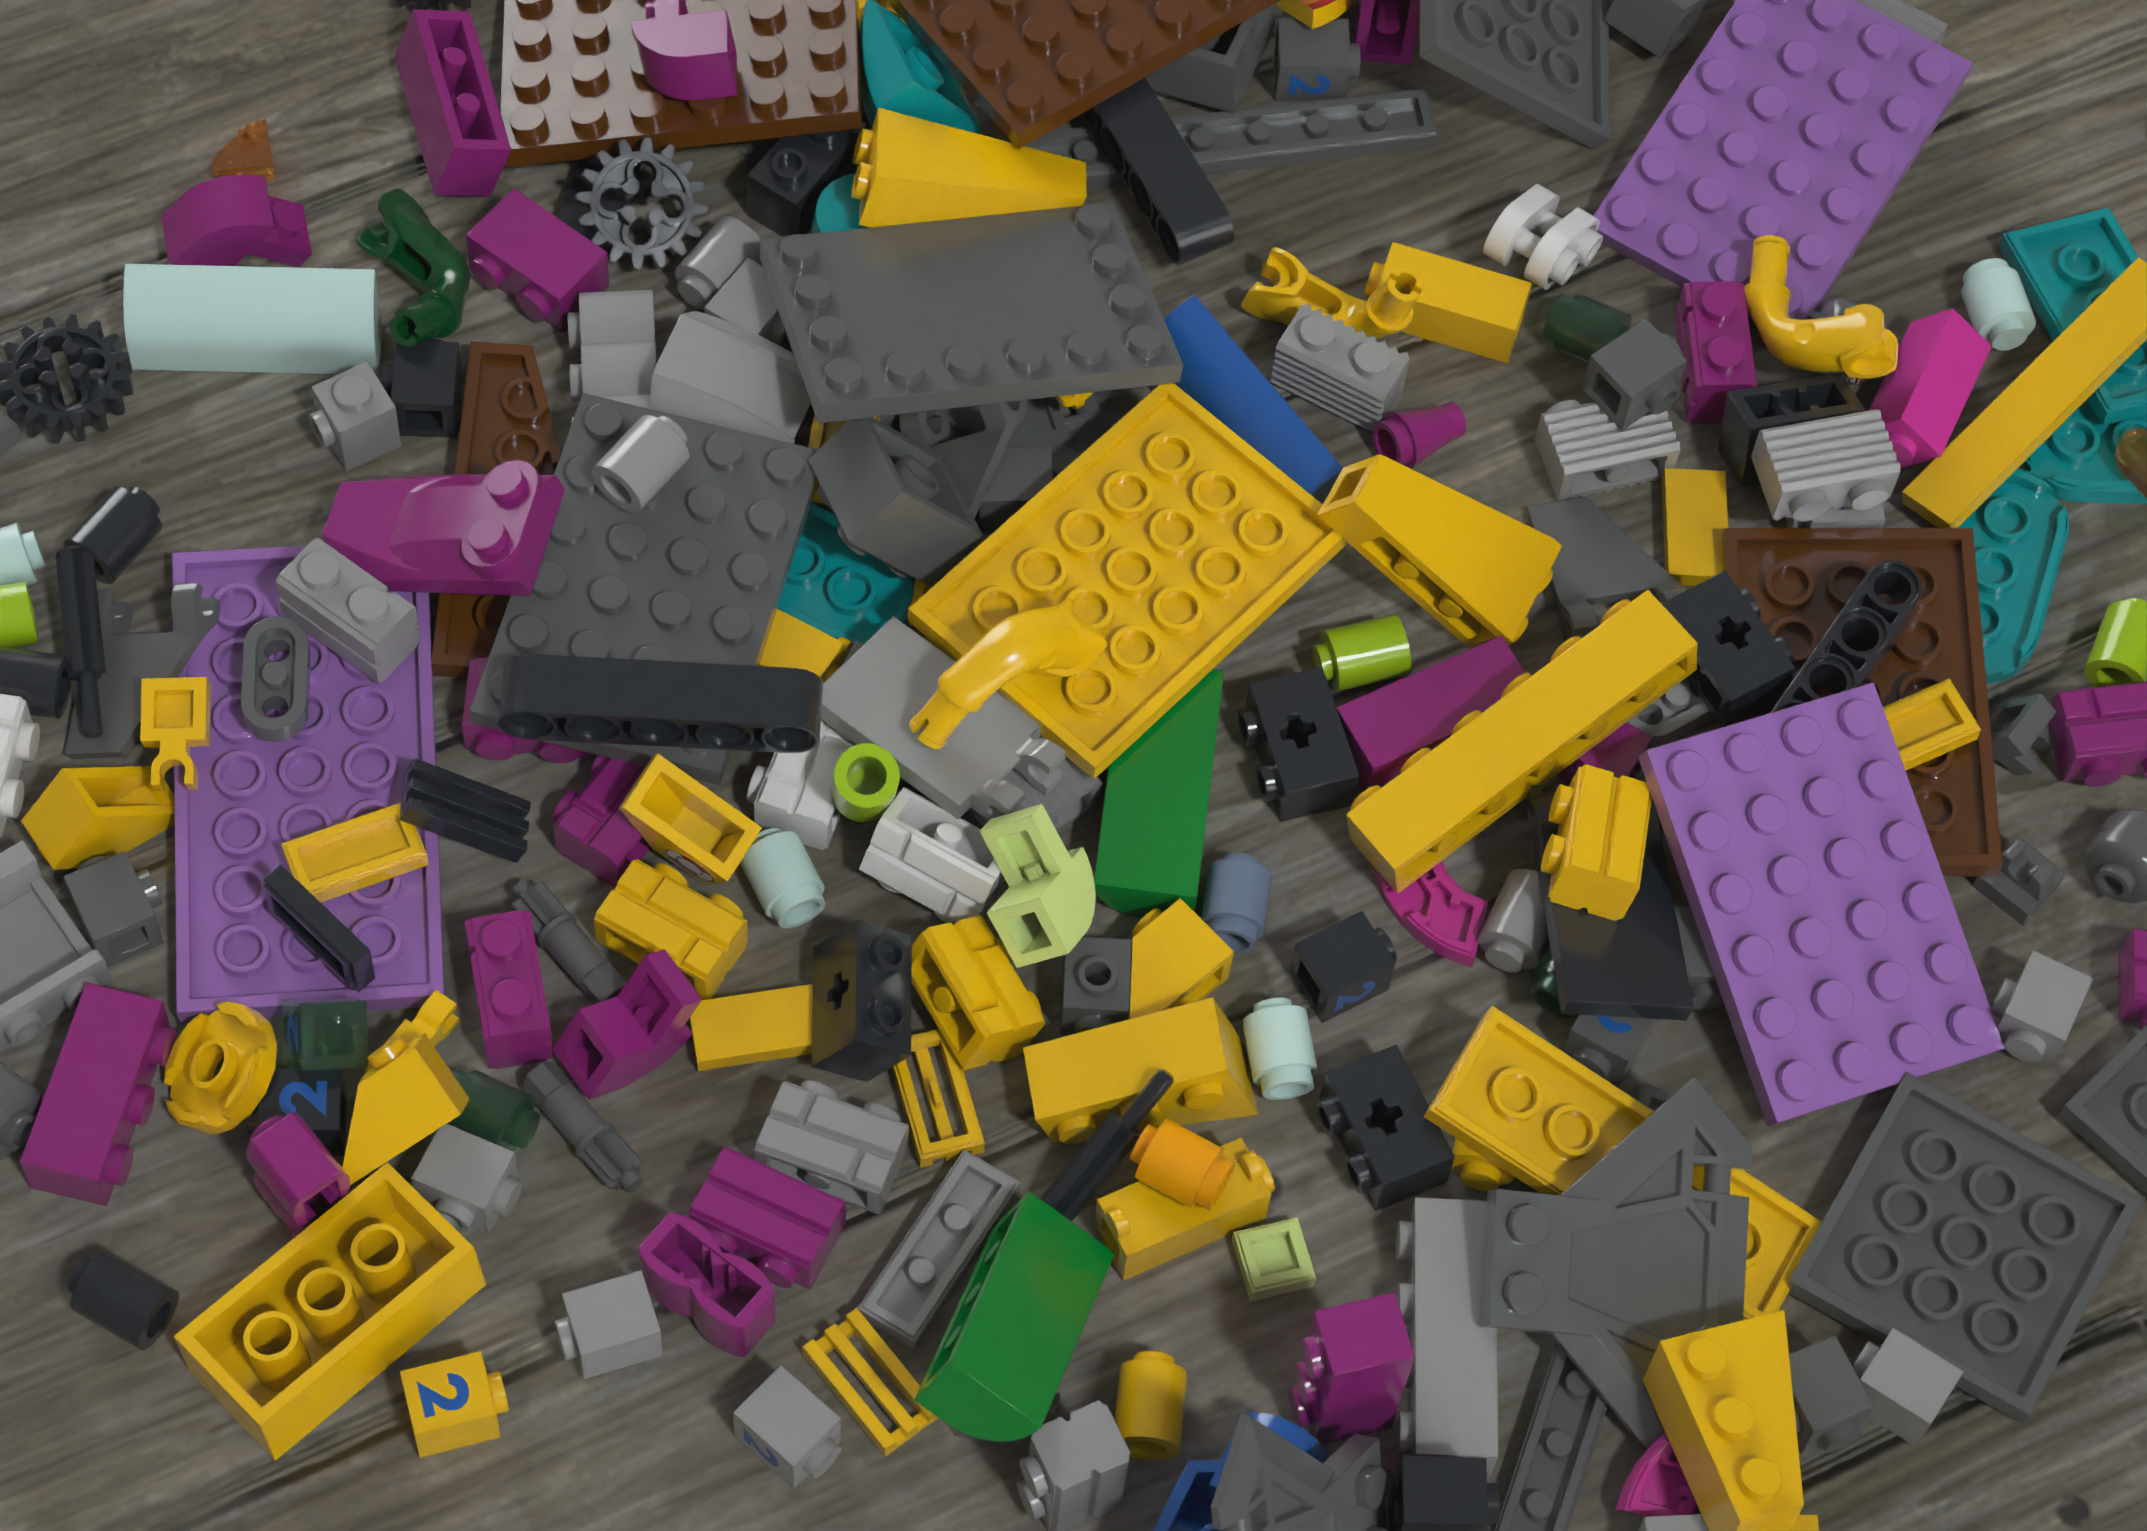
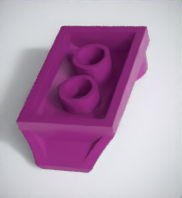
(448, 529)

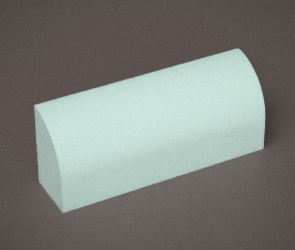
(251, 318)

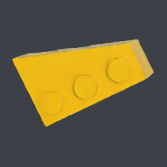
(1103, 1069)
(1732, 1421)

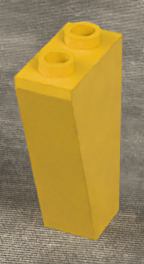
(939, 172)
(1442, 548)

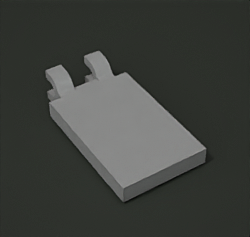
(892, 681)

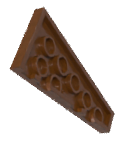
(500, 422)

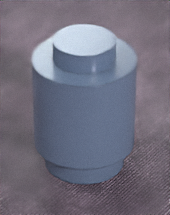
(1237, 900)

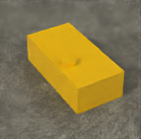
(331, 1310)

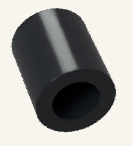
(118, 530)
(36, 678)
(122, 1299)

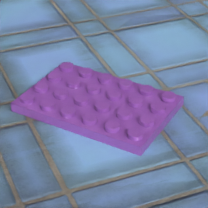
(1782, 131)
(1820, 903)

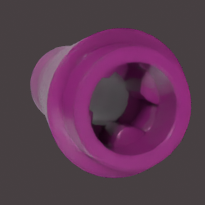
(1417, 433)

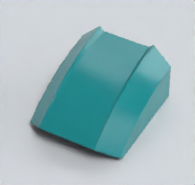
(905, 75)

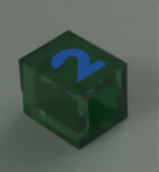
(325, 1033)

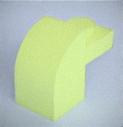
(1048, 890)

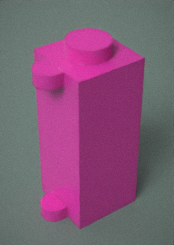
(1930, 385)

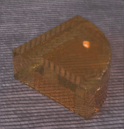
(246, 153)

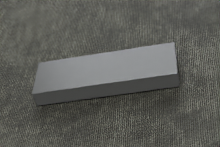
(938, 1249)

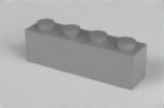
(1455, 1359)

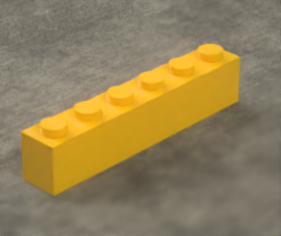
(1521, 739)

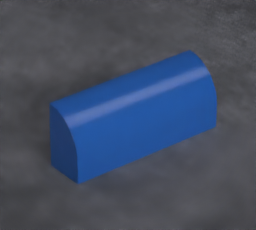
(1242, 398)

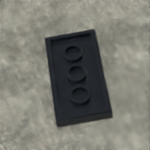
(1620, 965)

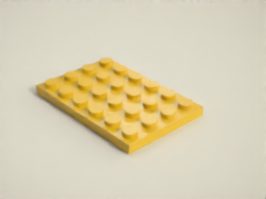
(1168, 548)

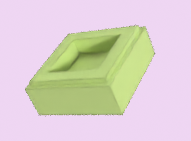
(1273, 1259)

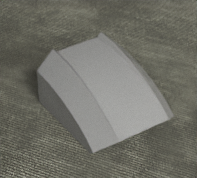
(729, 379)

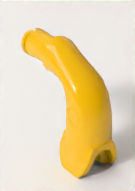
(1381, 315)
(1843, 343)
(1028, 641)

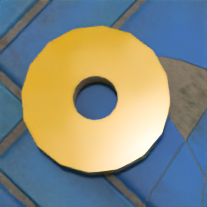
(249, 1056)

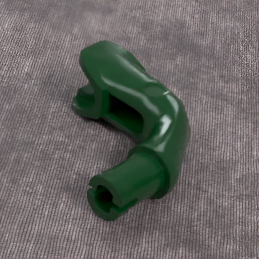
(425, 260)

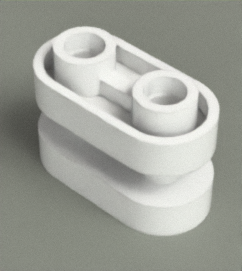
(1563, 240)

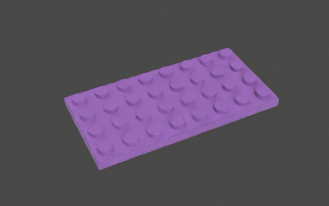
(272, 792)

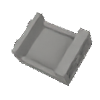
(40, 952)

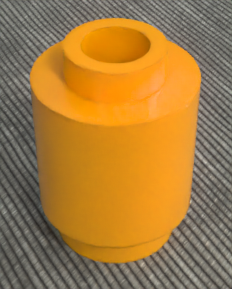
(1181, 1164)

